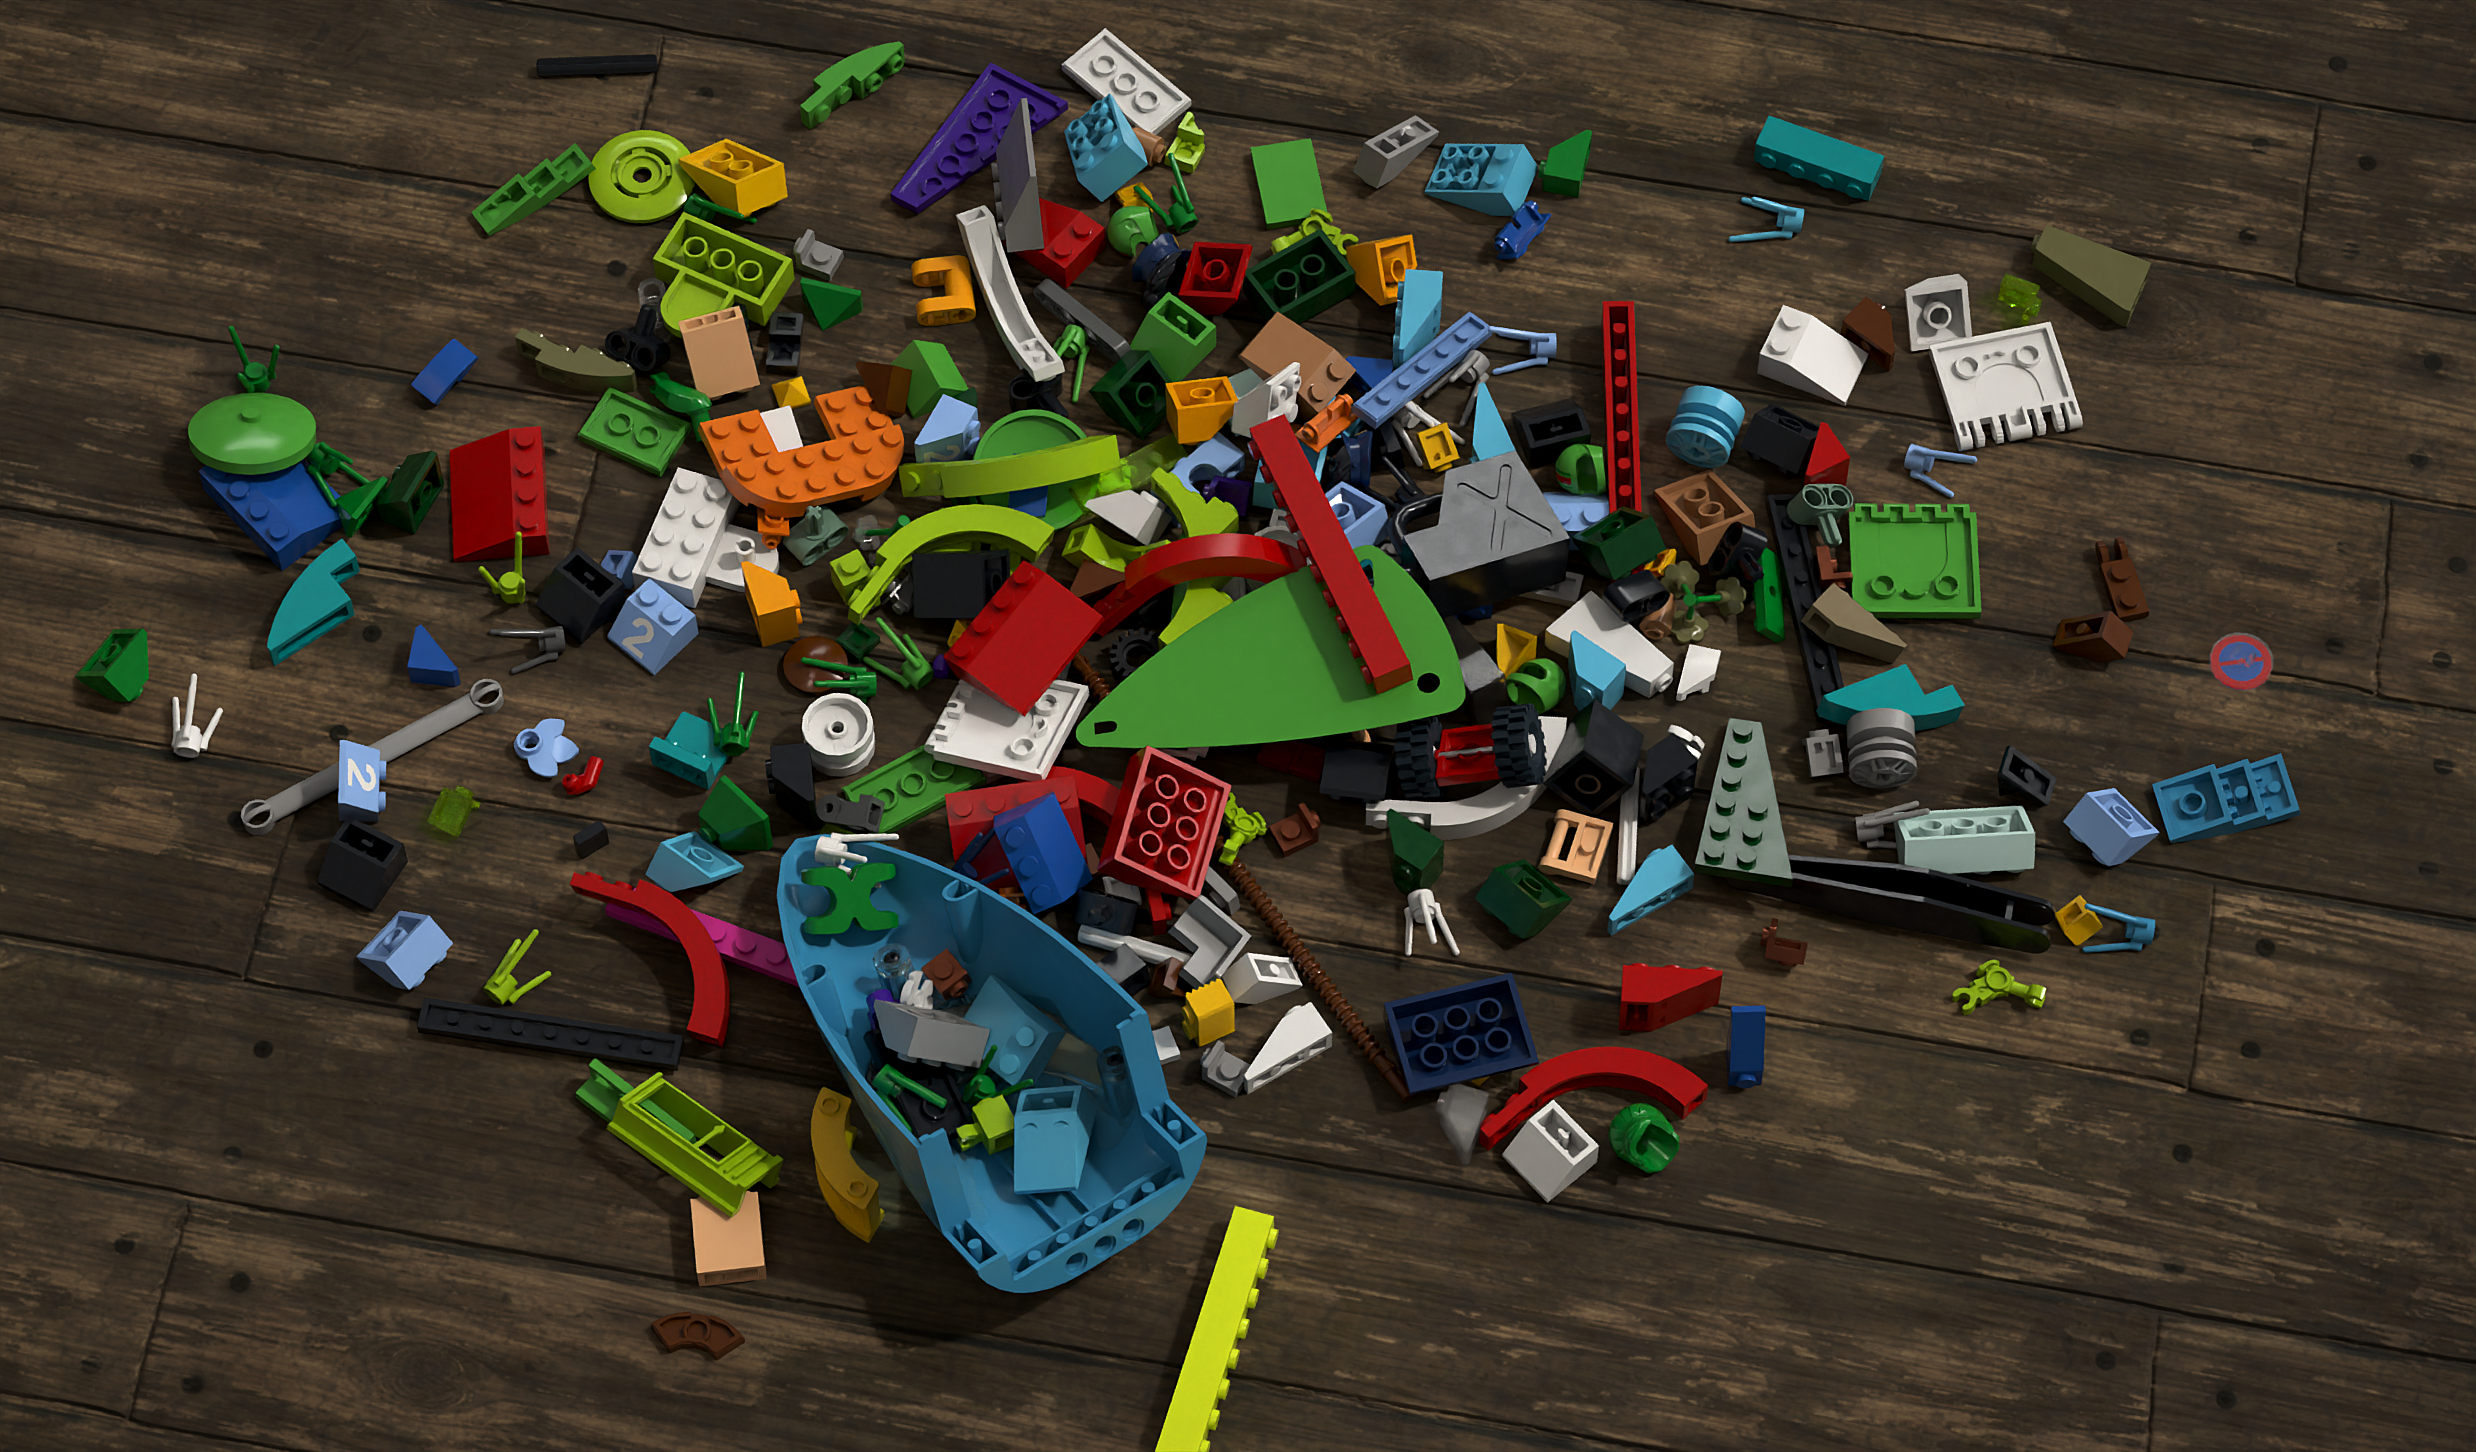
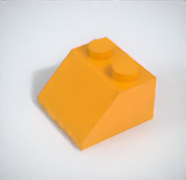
(1199, 408)
(771, 604)

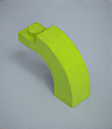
(1095, 546)

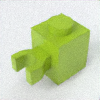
(850, 574)
(992, 1126)

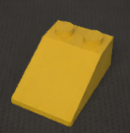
(736, 176)

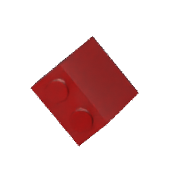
(1214, 276)

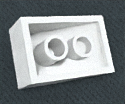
(1811, 356)

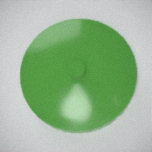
(1029, 432)
(252, 433)

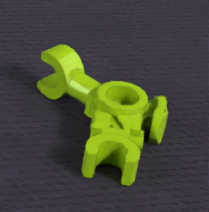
(1310, 225)
(1242, 829)
(1994, 983)

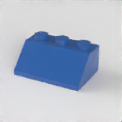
(1042, 852)

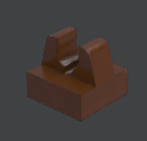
(1165, 979)

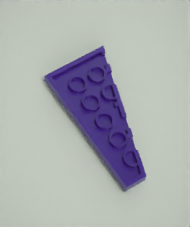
(972, 136)

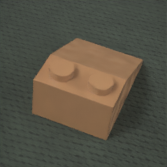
(1321, 366)
(1702, 511)

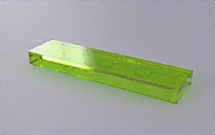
(1132, 473)

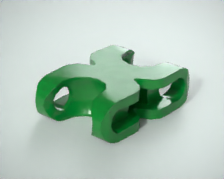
(850, 898)

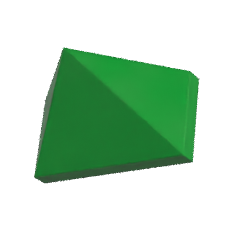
(830, 302)
(359, 504)

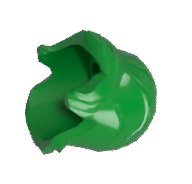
(1643, 1137)

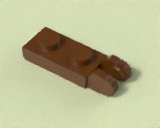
(2121, 582)

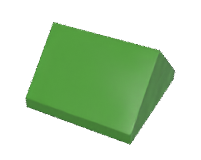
(931, 375)

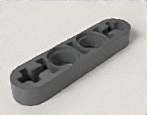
(1074, 313)

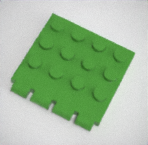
(1915, 561)

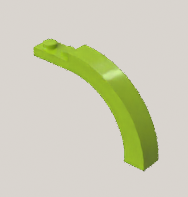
(1011, 472)
(949, 526)

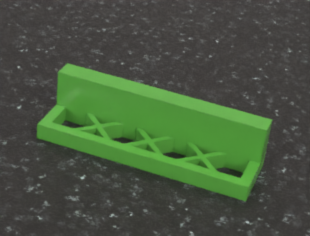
(605, 1089)

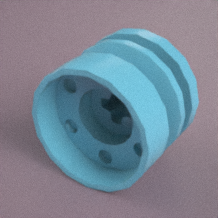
(1705, 426)

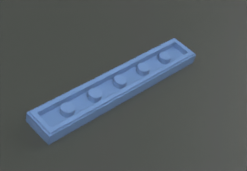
(1421, 370)

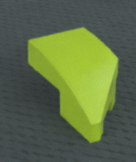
(1188, 145)

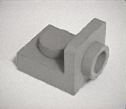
(816, 256)
(1823, 753)
(1223, 1069)

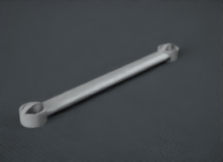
(390, 748)

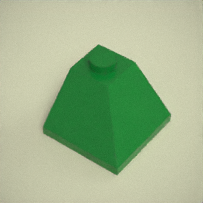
(118, 666)
(734, 819)

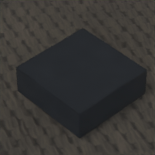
(590, 839)

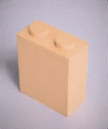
(719, 353)
(728, 1246)

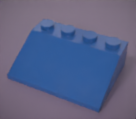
(277, 510)

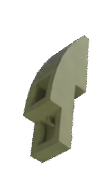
(581, 370)

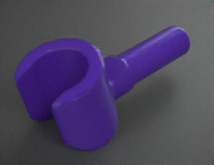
(940, 667)

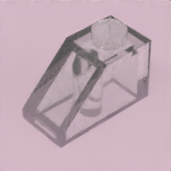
(1461, 1117)

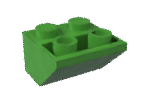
(1175, 337)

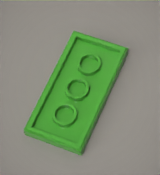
(913, 787)

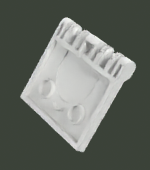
(2005, 380)

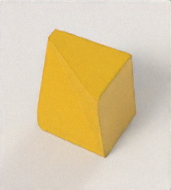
(2078, 922)

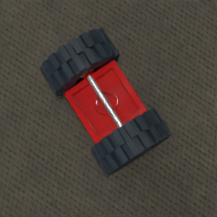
(1503, 750)

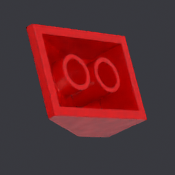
(1069, 243)

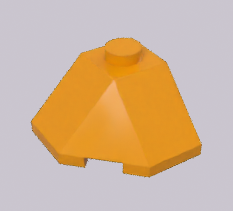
(1381, 266)

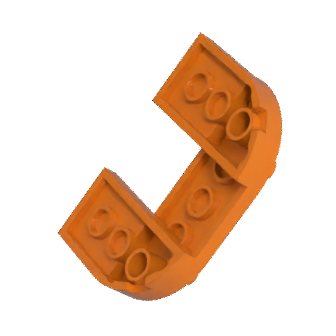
(854, 463)

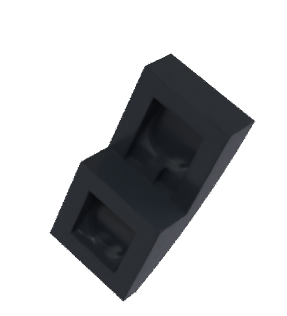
(784, 343)

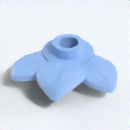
(550, 747)

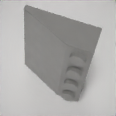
(1017, 185)

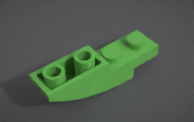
(855, 74)

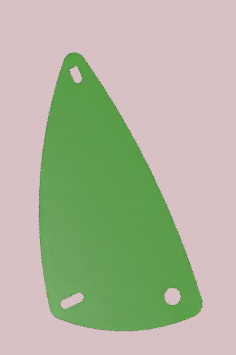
(1280, 671)

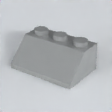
(931, 1035)

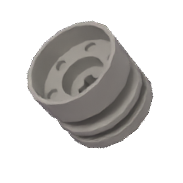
(1881, 748)

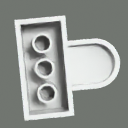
(697, 543)

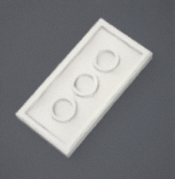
(1139, 90)

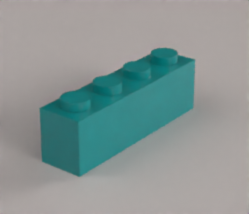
(1818, 158)

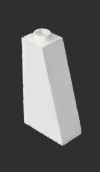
(1646, 666)

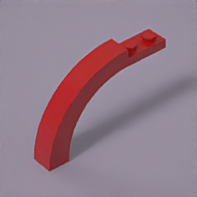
(1192, 559)
(1099, 801)
(712, 992)
(1596, 1067)

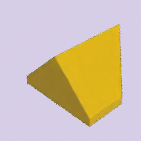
(1513, 648)

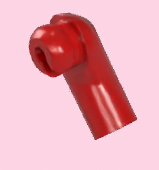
(586, 781)

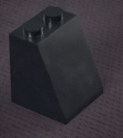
(956, 581)
(1595, 760)

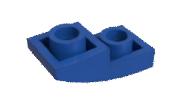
(444, 370)

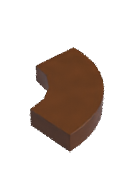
(698, 1332)

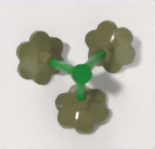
(1689, 625)

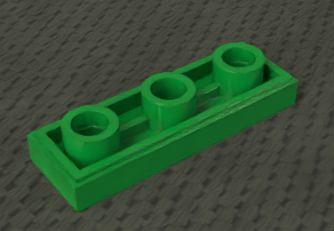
(1768, 599)

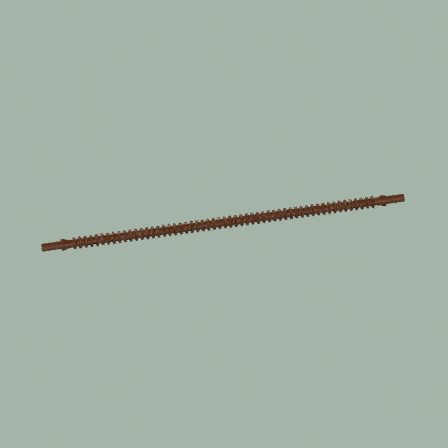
(1386, 1068)

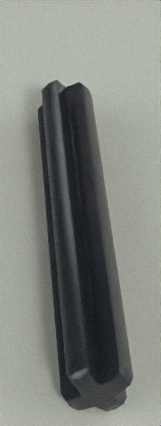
(597, 65)

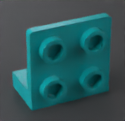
(689, 751)

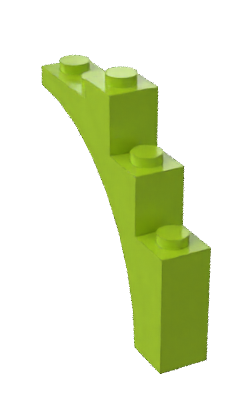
(1196, 519)

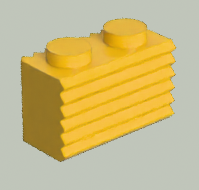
(1208, 1013)

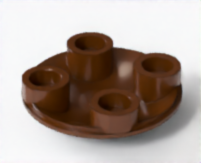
(804, 675)

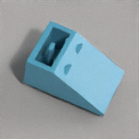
(1104, 148)
(1483, 177)
(1416, 313)
(1051, 1138)

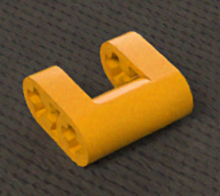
(955, 275)

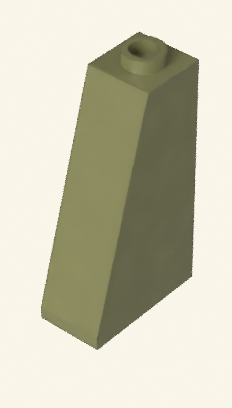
(2092, 271)

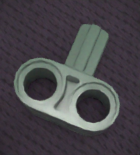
(1822, 507)
(815, 534)

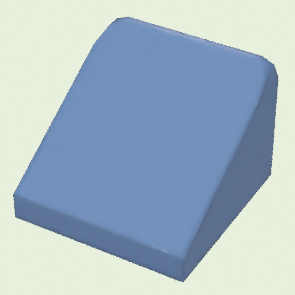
(621, 566)

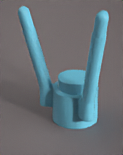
(1788, 218)

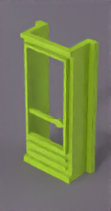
(718, 1182)

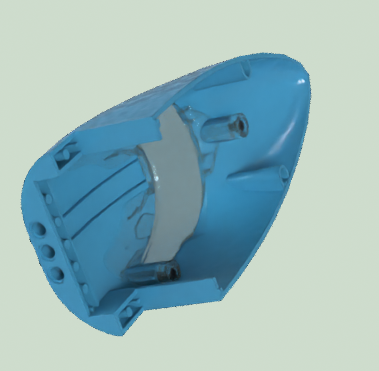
(1140, 1142)

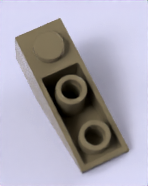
(1848, 625)

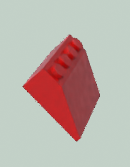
(499, 492)
(1023, 639)
(975, 812)
(1164, 825)

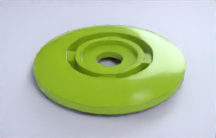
(625, 155)

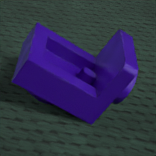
(1231, 491)

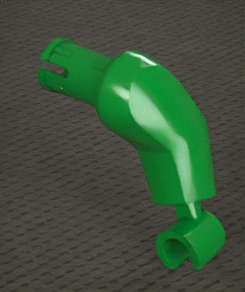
(682, 399)

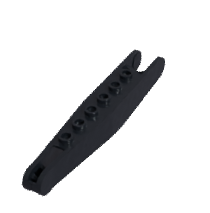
(1915, 901)

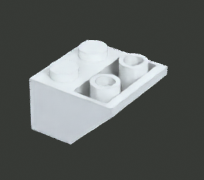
(1268, 400)
(1551, 1151)

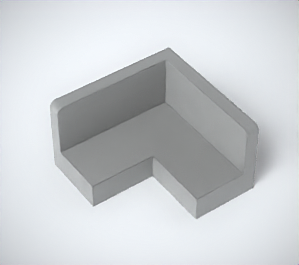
(1211, 938)

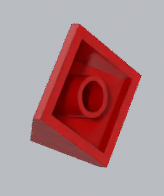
(1828, 459)

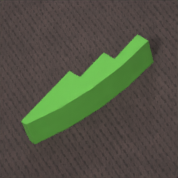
(535, 190)

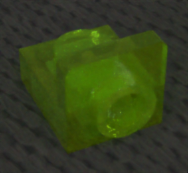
(2022, 294)
(453, 809)

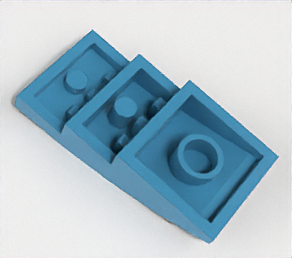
(2226, 799)

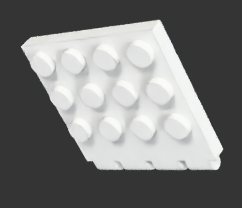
(998, 740)

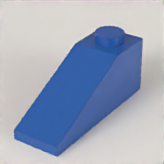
(1745, 1046)

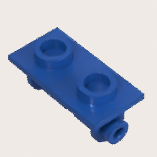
(1513, 241)

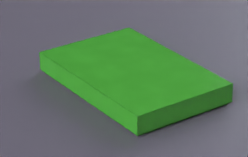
(1287, 182)
(634, 431)

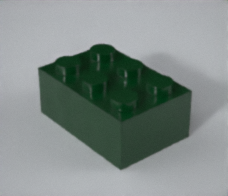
(1300, 279)

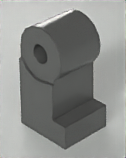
(858, 816)

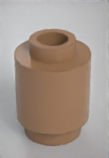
(1152, 145)
(1659, 622)

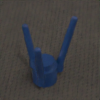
(963, 864)

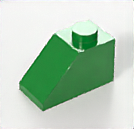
(1566, 165)

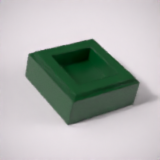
(858, 641)

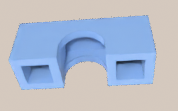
(1209, 459)

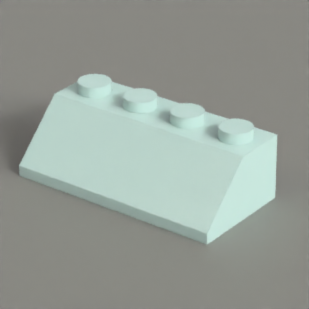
(1968, 840)

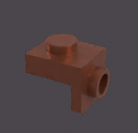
(1786, 951)

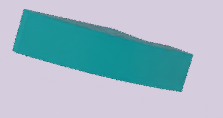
(314, 603)
(1897, 691)

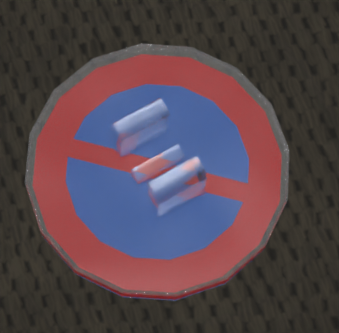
(2241, 661)

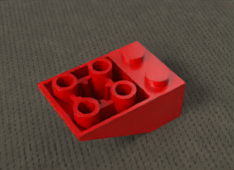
(1665, 994)

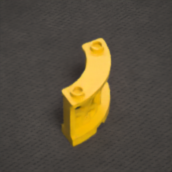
(841, 1181)

